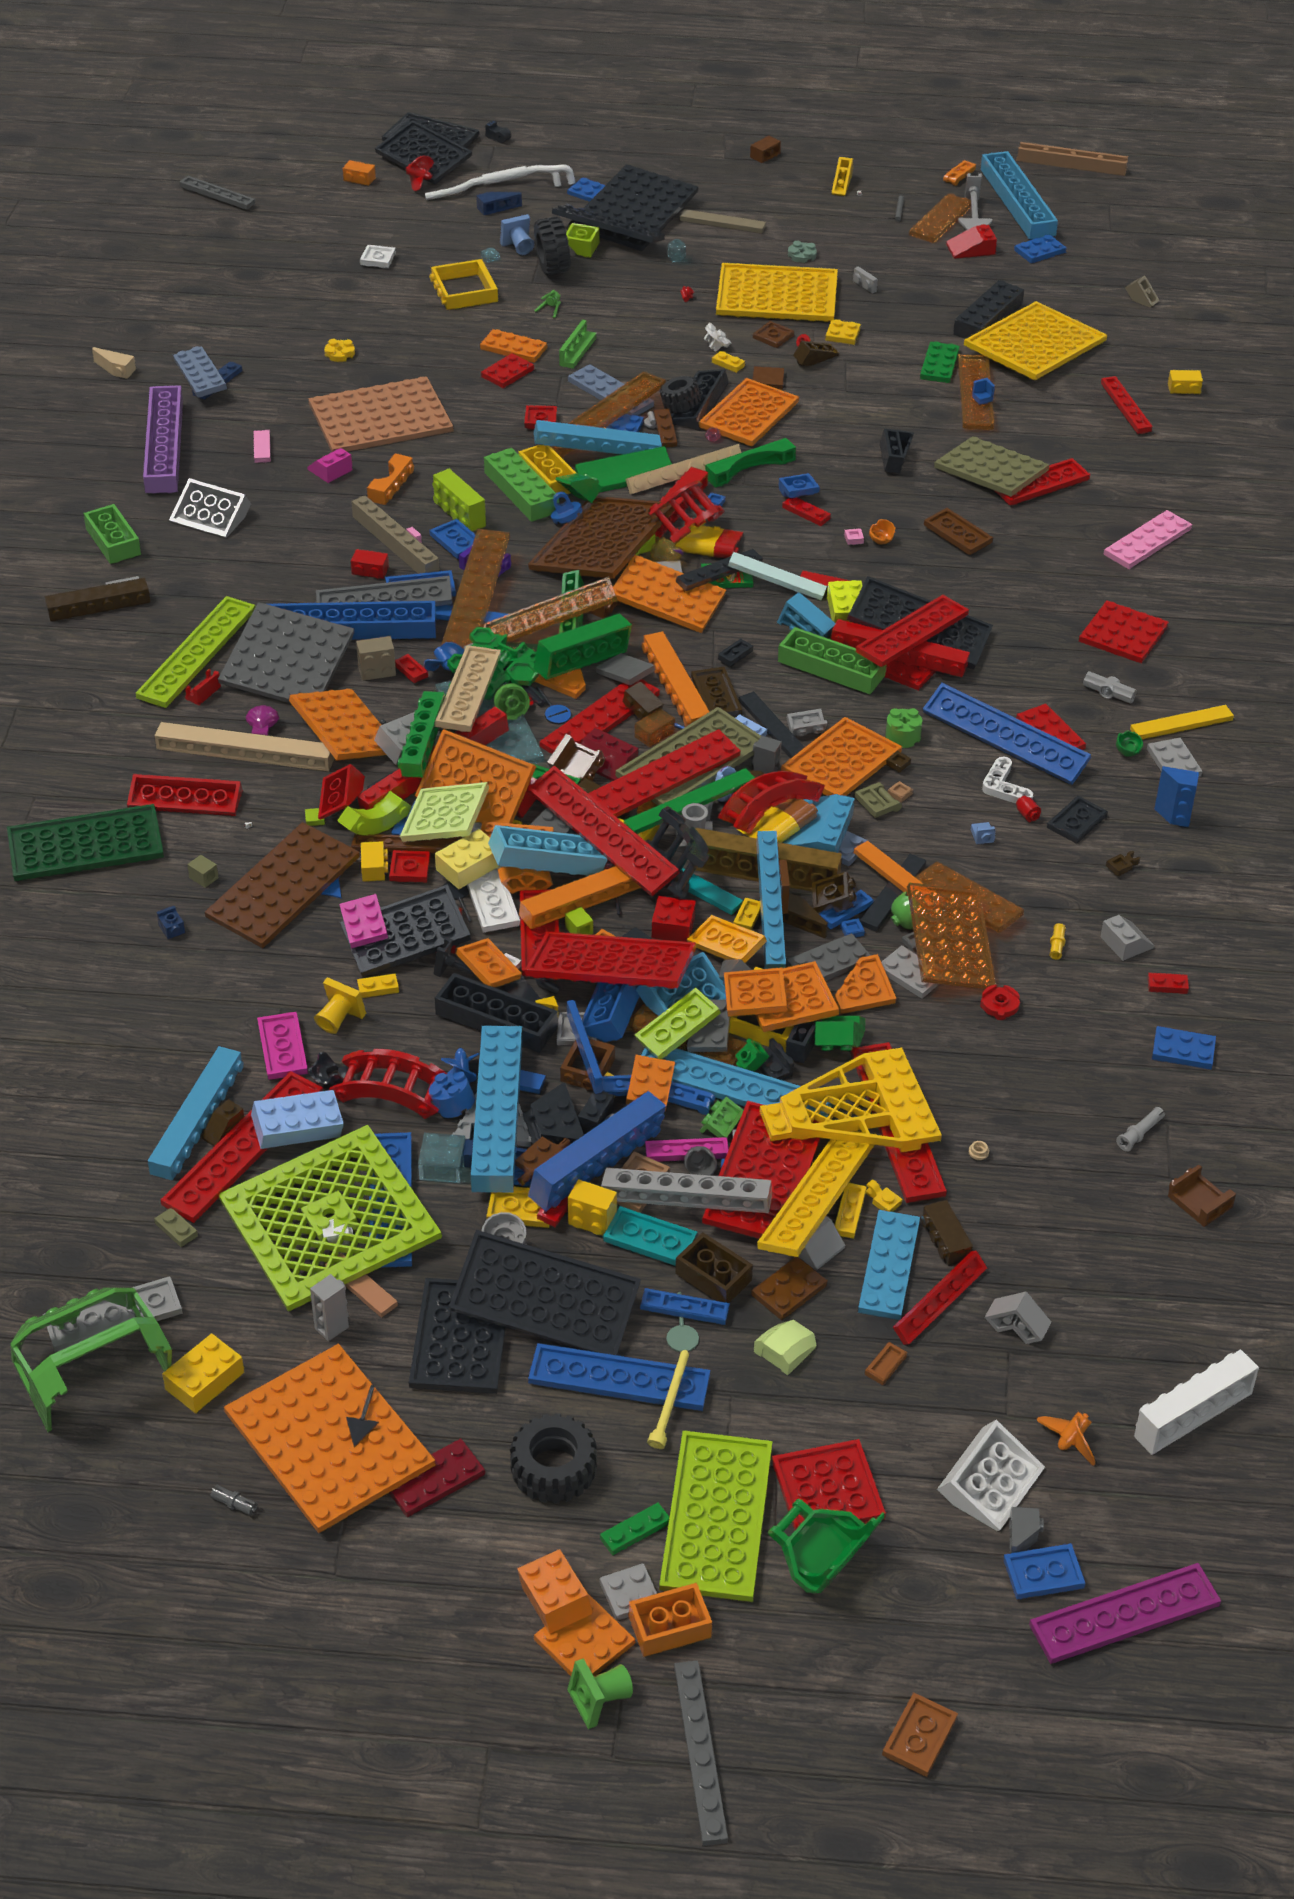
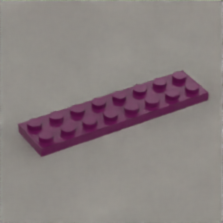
(1124, 1613)

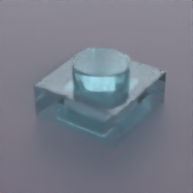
(490, 255)

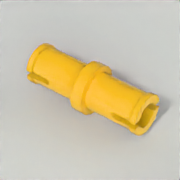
(1057, 941)

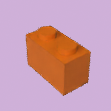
(359, 172)

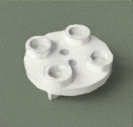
(716, 338)

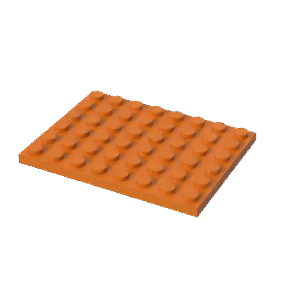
(306, 1443)

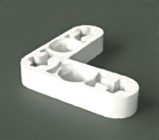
(997, 790)

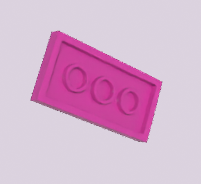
(282, 1045)

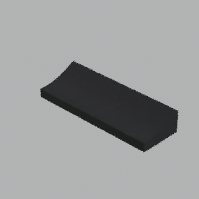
(711, 386)

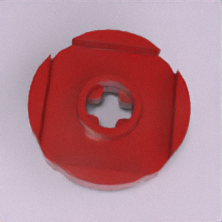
(997, 1009)

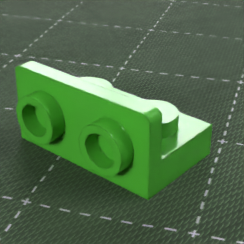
(723, 1118)

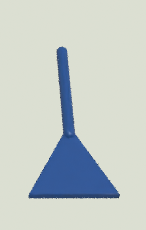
(333, 890)

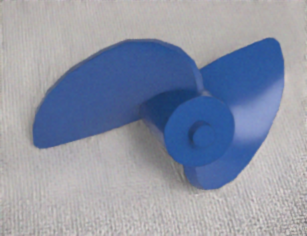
(443, 654)
(461, 1064)

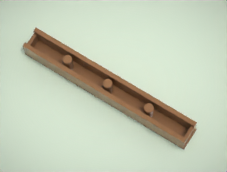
(1072, 158)

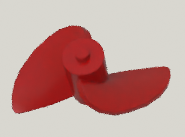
(419, 171)

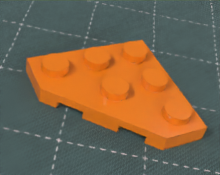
(570, 683)
(865, 987)

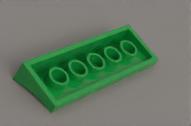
(615, 470)

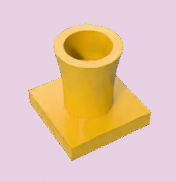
(341, 1001)

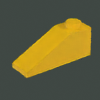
(842, 176)

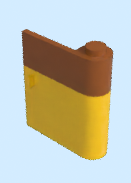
(785, 819)

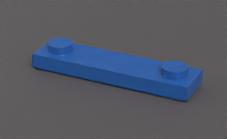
(685, 1306)

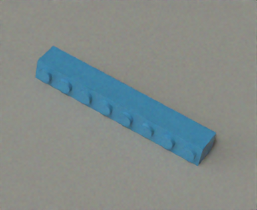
(593, 438)
(770, 899)
(195, 1113)

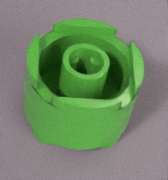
(904, 727)

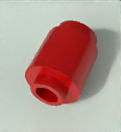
(1028, 808)

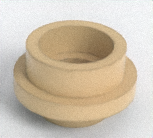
(979, 1150)

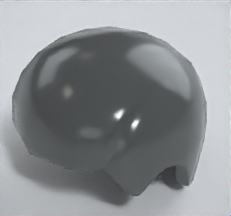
(700, 1161)

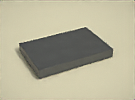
(625, 669)

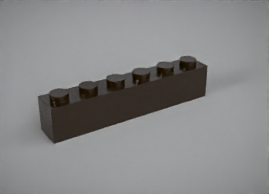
(97, 599)

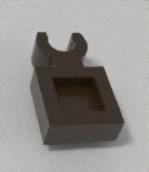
(1121, 864)

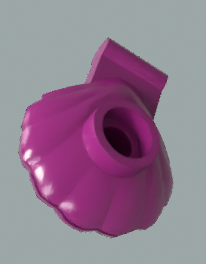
(261, 719)

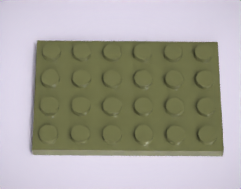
(991, 466)

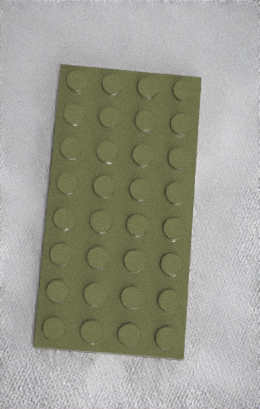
(716, 719)

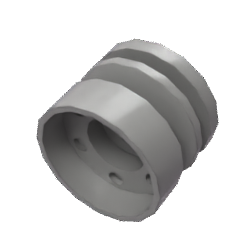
(506, 1226)

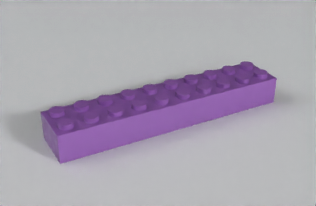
(163, 439)

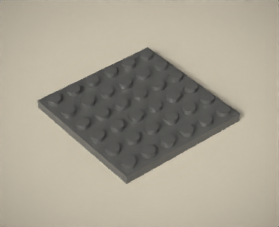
(285, 654)

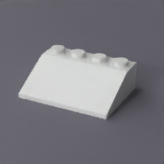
(991, 1476)

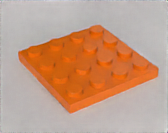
(806, 999)

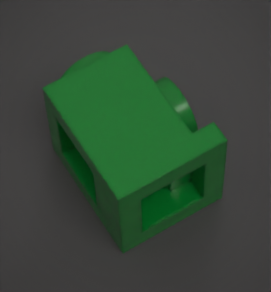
(751, 1056)

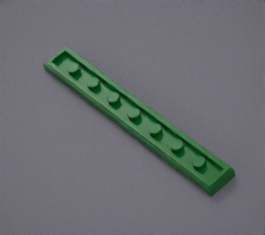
(702, 795)

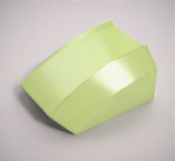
(785, 1345)

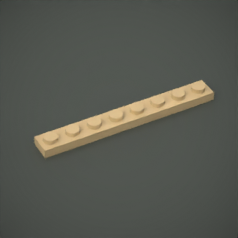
(676, 471)

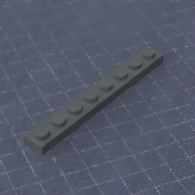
(700, 1753)

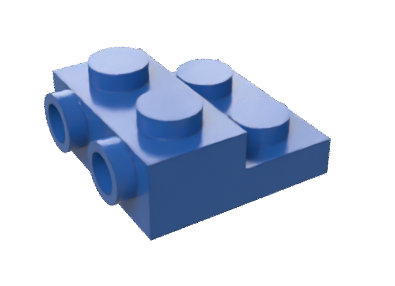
(798, 485)

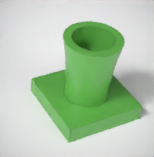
(592, 1691)

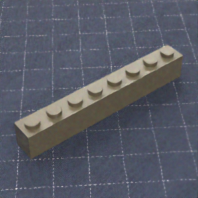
(394, 536)

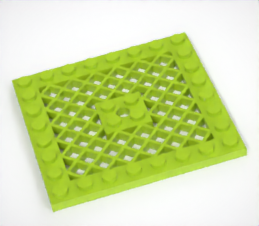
(361, 1144)

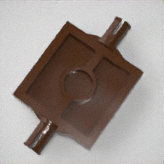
(536, 1155)

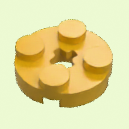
(339, 350)

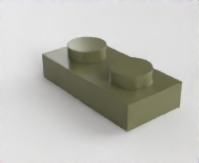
(176, 1227)

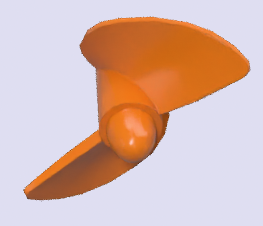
(1071, 1433)

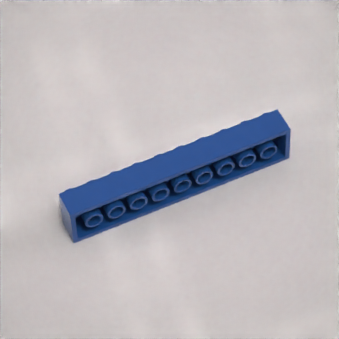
(375, 619)

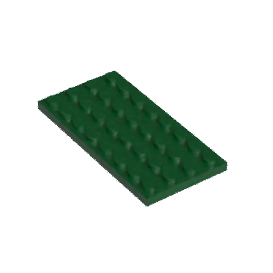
(84, 842)

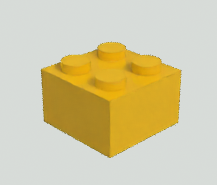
(591, 1207)

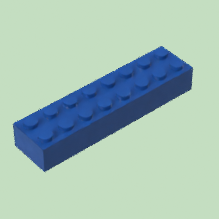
(597, 1150)

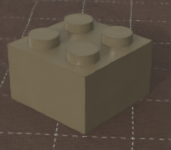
(376, 658)

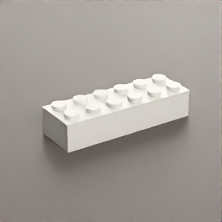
(1195, 1401)

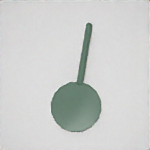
(682, 1336)

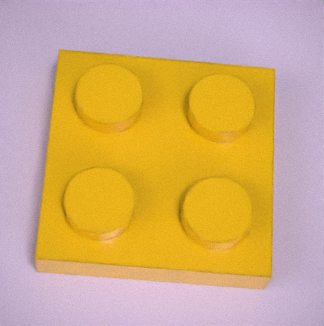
(842, 332)

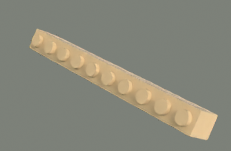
(243, 746)

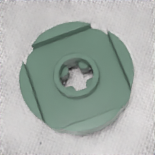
(802, 252)

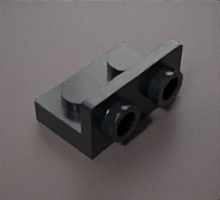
(778, 1064)

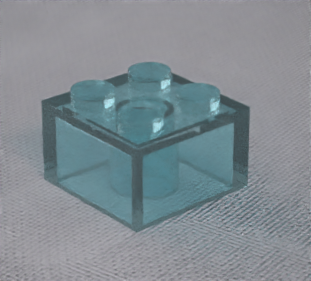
(441, 1157)

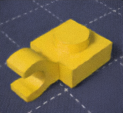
(883, 1200)

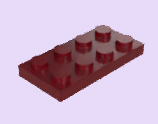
(453, 1469)

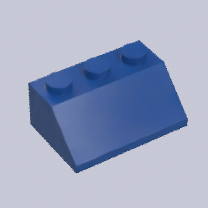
(1176, 795)

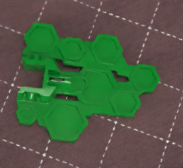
(520, 660)

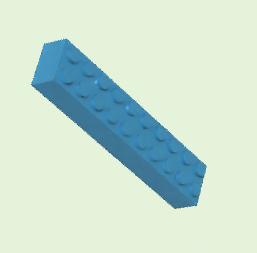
(1019, 195)
(497, 1109)

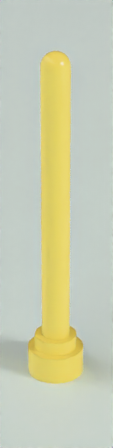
(657, 1438)

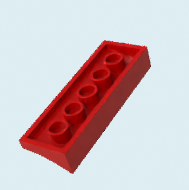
(185, 794)

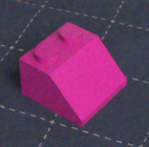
(332, 465)

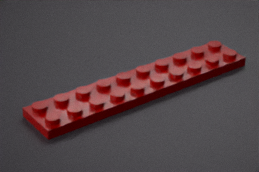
(666, 773)
(603, 831)
(227, 1158)
(914, 1169)

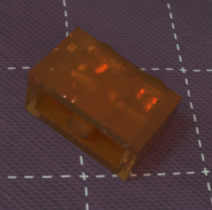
(654, 727)

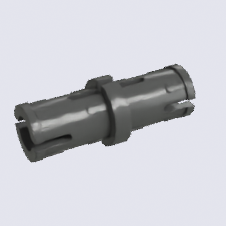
(234, 1500)

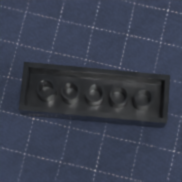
(992, 306)
(483, 1005)

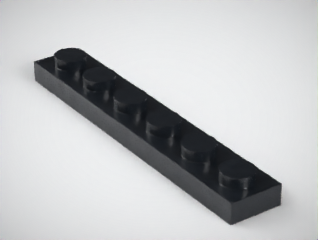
(711, 572)

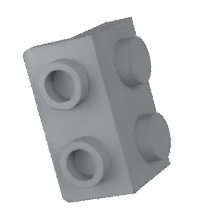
(806, 722)

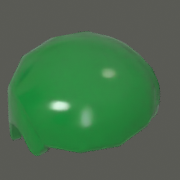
(1129, 743)

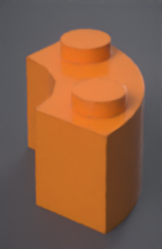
(524, 879)

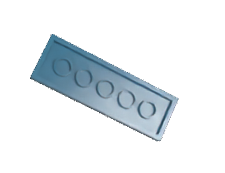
(889, 1265)

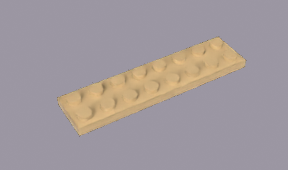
(468, 688)

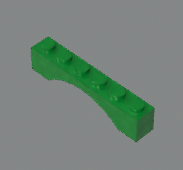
(724, 470)

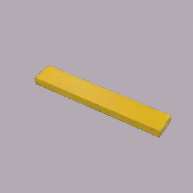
(1182, 722)

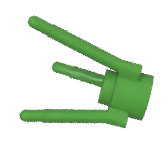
(551, 299)

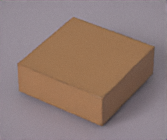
(900, 791)

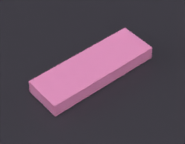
(262, 446)

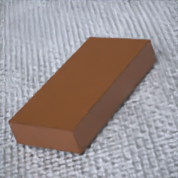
(885, 1363)

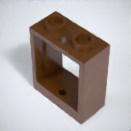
(603, 1052)

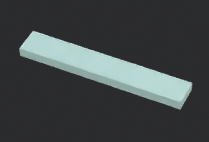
(777, 576)

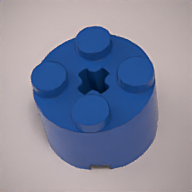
(451, 1094)

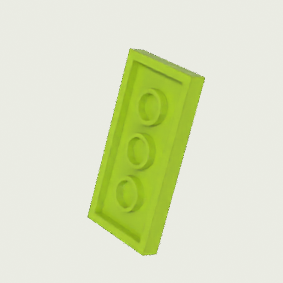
(677, 1024)

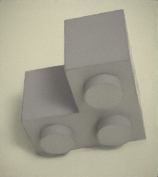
(1020, 1314)

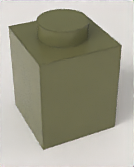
(202, 871)

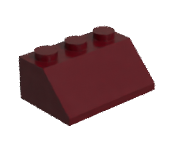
(615, 751)

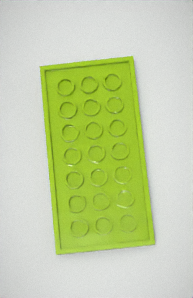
(717, 1515)

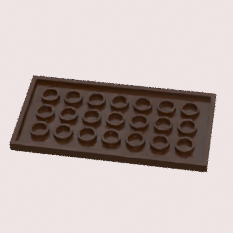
(282, 885)

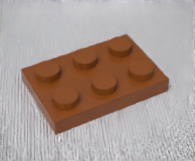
(920, 1734)

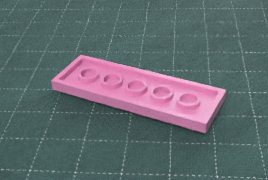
(1147, 539)

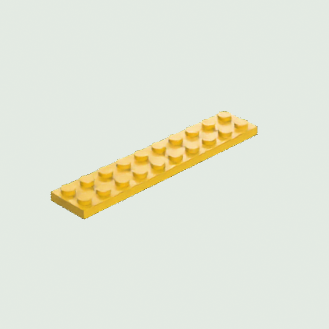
(814, 1197)

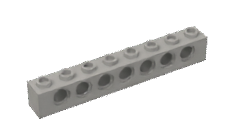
(689, 1190)

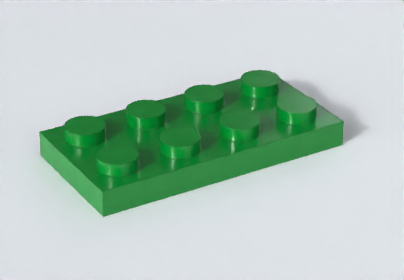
(939, 362)

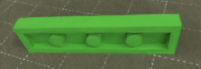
(576, 345)

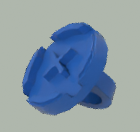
(565, 512)

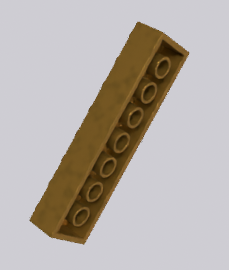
(737, 858)

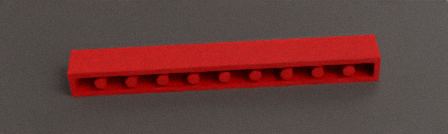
(484, 730)

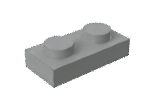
(865, 279)

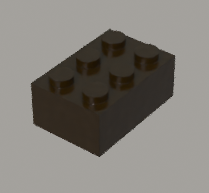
(714, 1269)

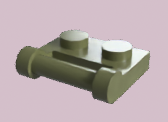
(874, 803)

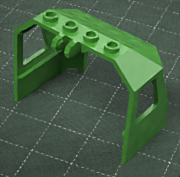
(45, 1379)

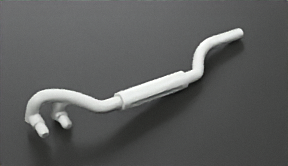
(505, 175)

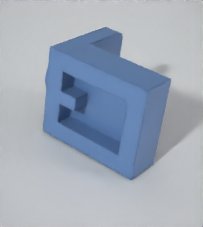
(983, 833)

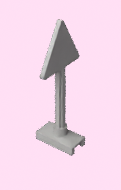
(972, 192)

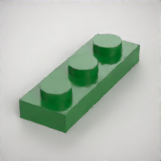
(635, 1529)

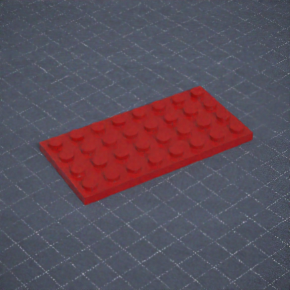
(611, 959)
(757, 1157)

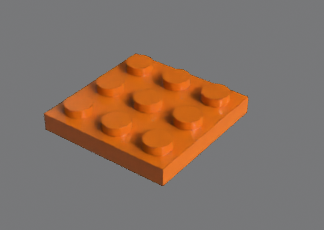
(755, 992)
(594, 1638)

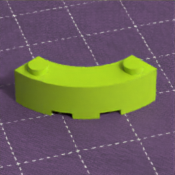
(378, 819)

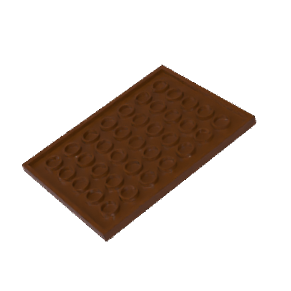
(600, 538)

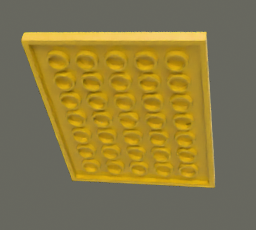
(777, 292)
(1035, 340)

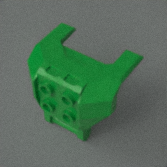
(820, 1543)

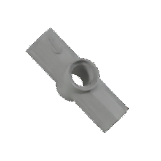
(1109, 687)

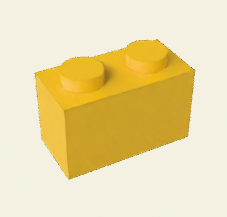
(1185, 381)
(373, 862)

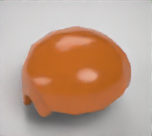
(882, 532)

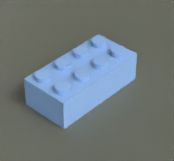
(297, 1119)

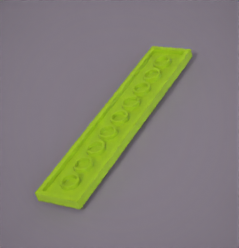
(195, 652)

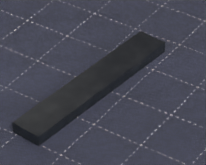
(771, 722)
(882, 905)

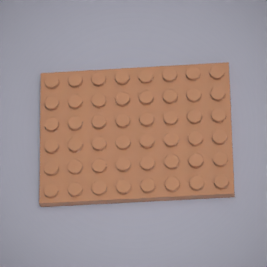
(380, 414)

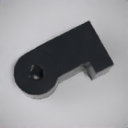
(496, 132)

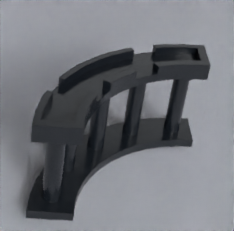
(695, 851)

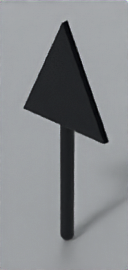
(360, 1427)

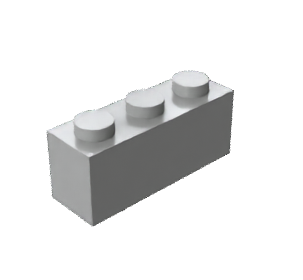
(329, 1307)

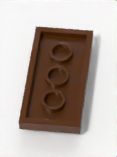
(958, 531)

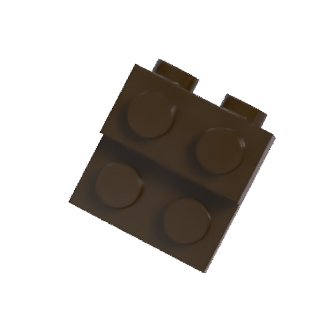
(834, 893)

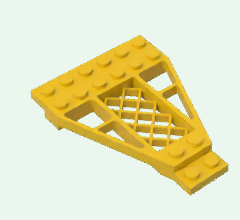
(889, 1083)

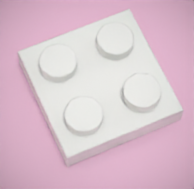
(377, 256)

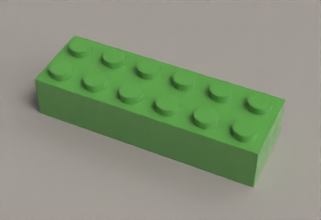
(520, 484)
(830, 660)

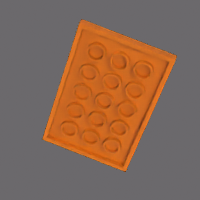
(749, 411)
(655, 591)
(340, 722)
(843, 757)
(468, 762)

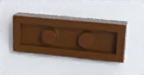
(665, 427)

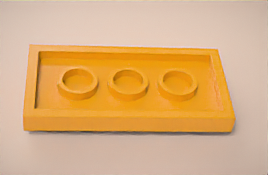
(727, 939)

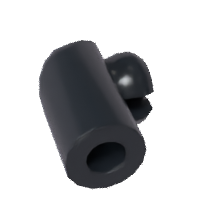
(548, 984)

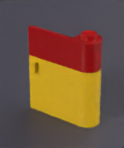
(711, 542)

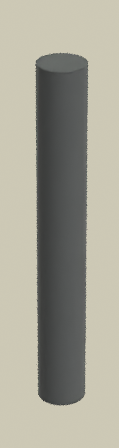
(899, 208)

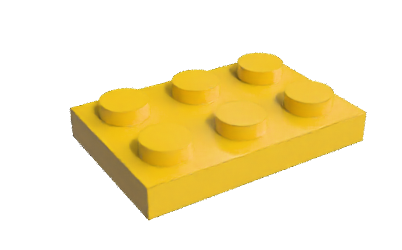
(517, 1204)

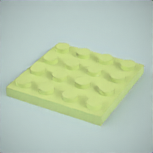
(444, 812)

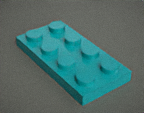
(648, 1235)

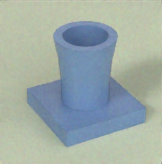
(516, 232)

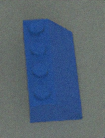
(610, 1011)

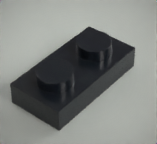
(735, 652)

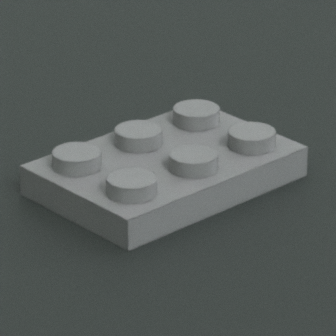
(1173, 754)
(904, 969)

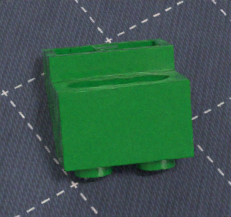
(839, 1032)

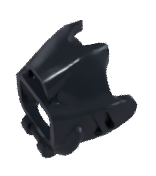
(324, 1066)

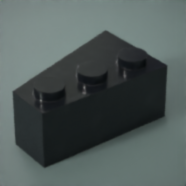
(894, 449)

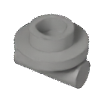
(650, 422)

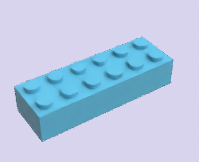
(545, 851)

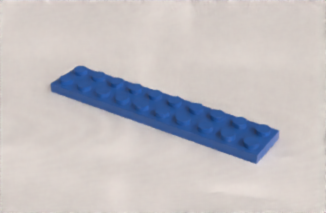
(1007, 733)

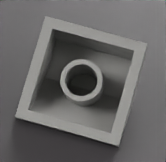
(1124, 937)
(822, 1245)

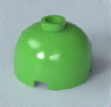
(512, 700)
(901, 912)

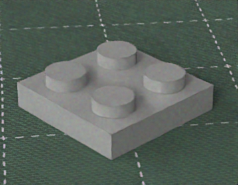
(625, 1587)

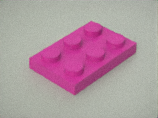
(363, 921)

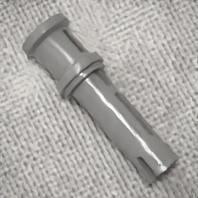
(1136, 1132)

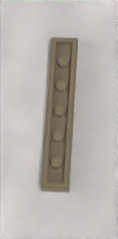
(723, 221)

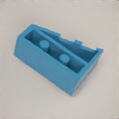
(806, 616)

